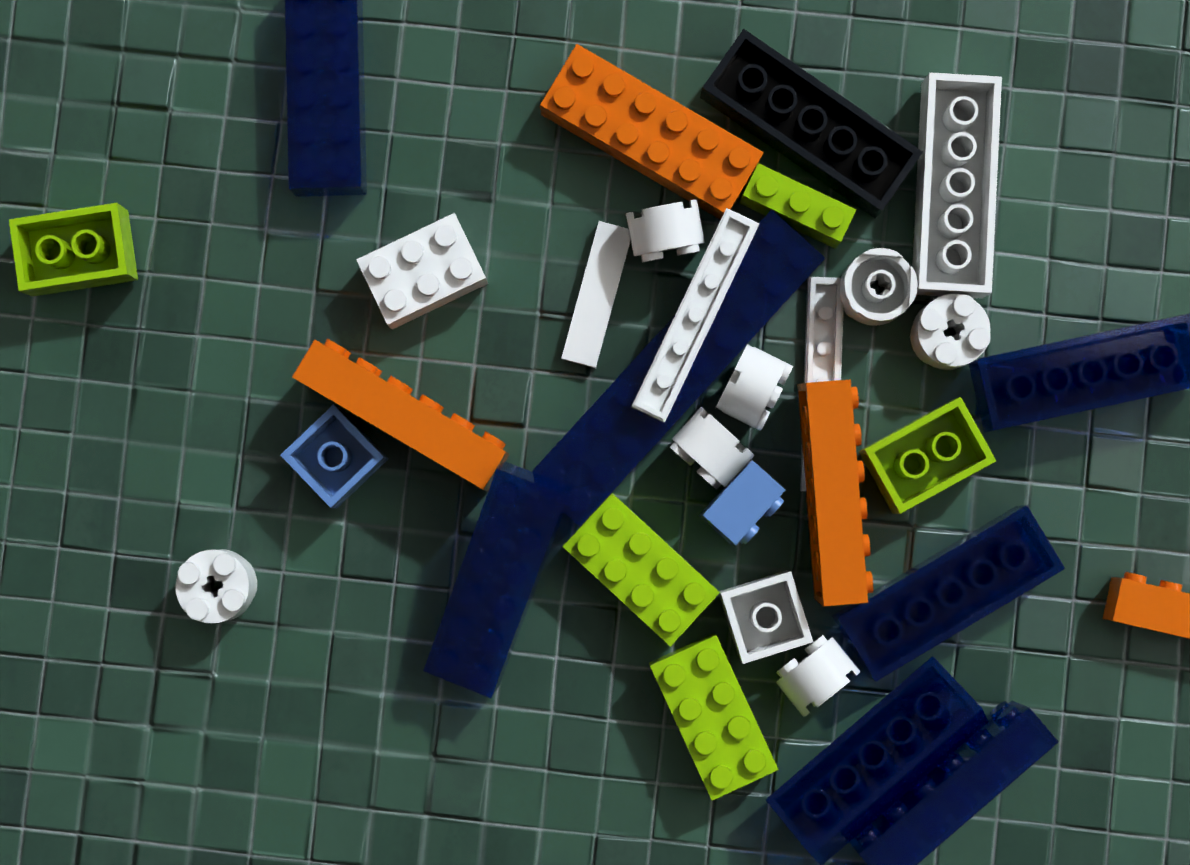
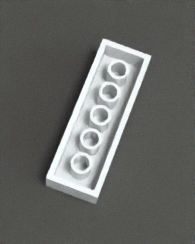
(956, 184)

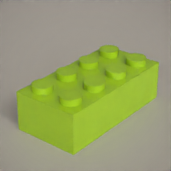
(641, 569)
(713, 716)

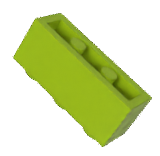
(798, 205)

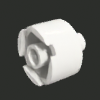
(665, 229)
(892, 273)
(954, 312)
(754, 387)
(711, 447)
(205, 568)
(817, 675)

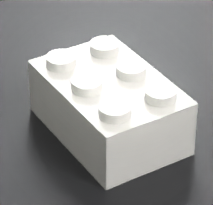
(422, 271)

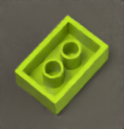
(73, 249)
(927, 456)

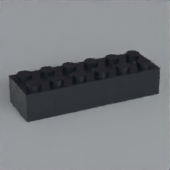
(810, 123)

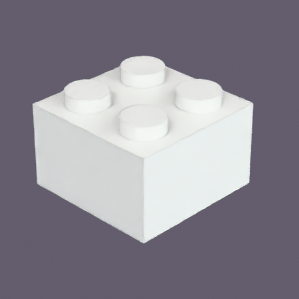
(765, 616)

